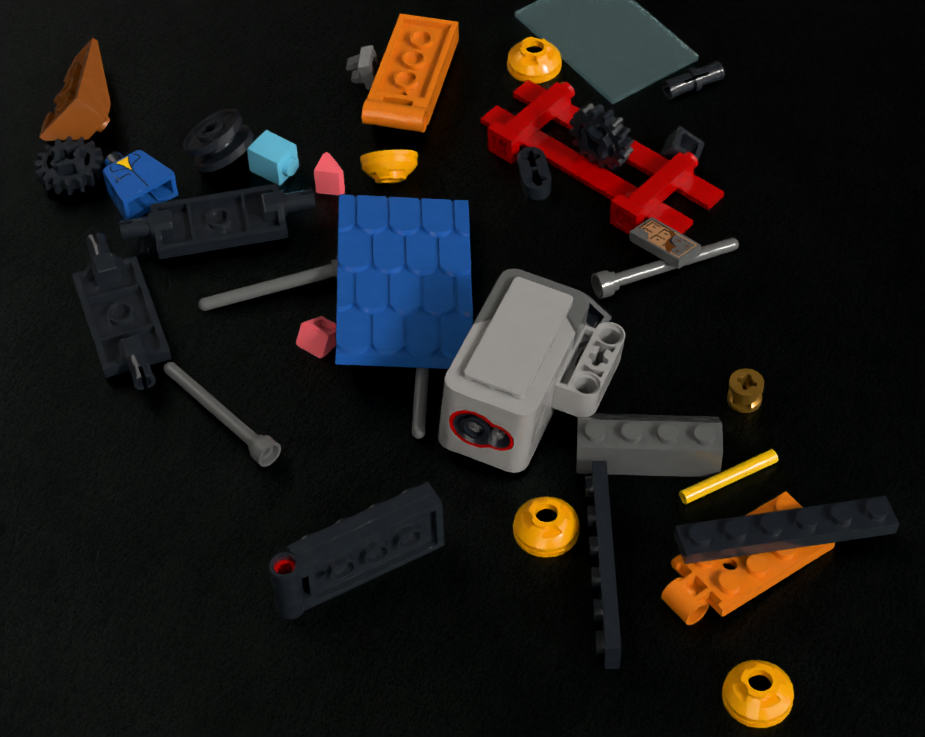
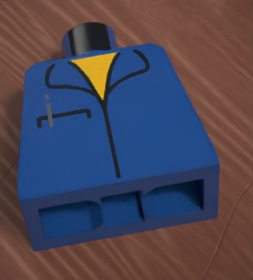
(137, 182)

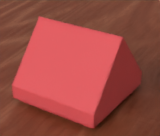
(329, 176)

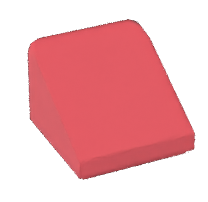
(317, 336)

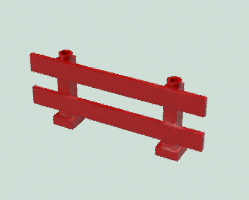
(628, 203)

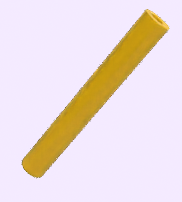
(728, 476)

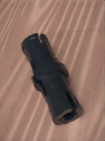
(684, 83)

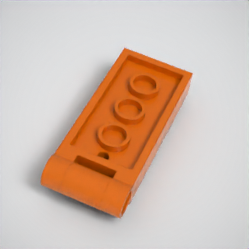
(411, 73)

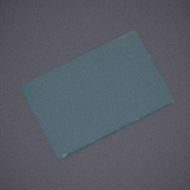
(609, 42)

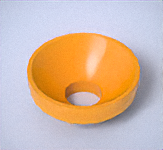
(537, 66)
(389, 165)
(546, 538)
(756, 707)

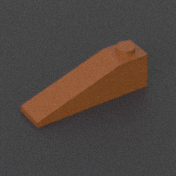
(82, 101)

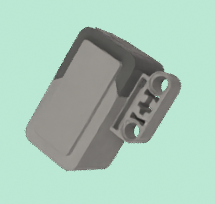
(524, 367)

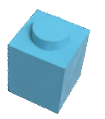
(273, 157)

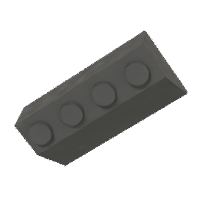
(650, 444)

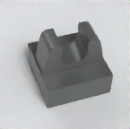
(365, 66)

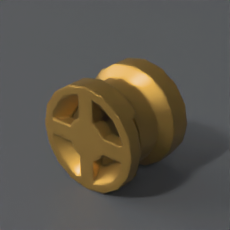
(750, 398)

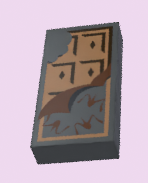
(665, 242)

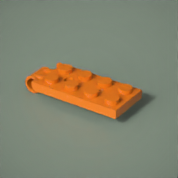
(726, 589)

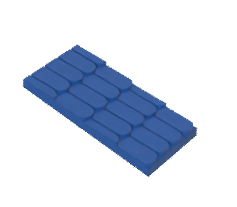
(402, 281)

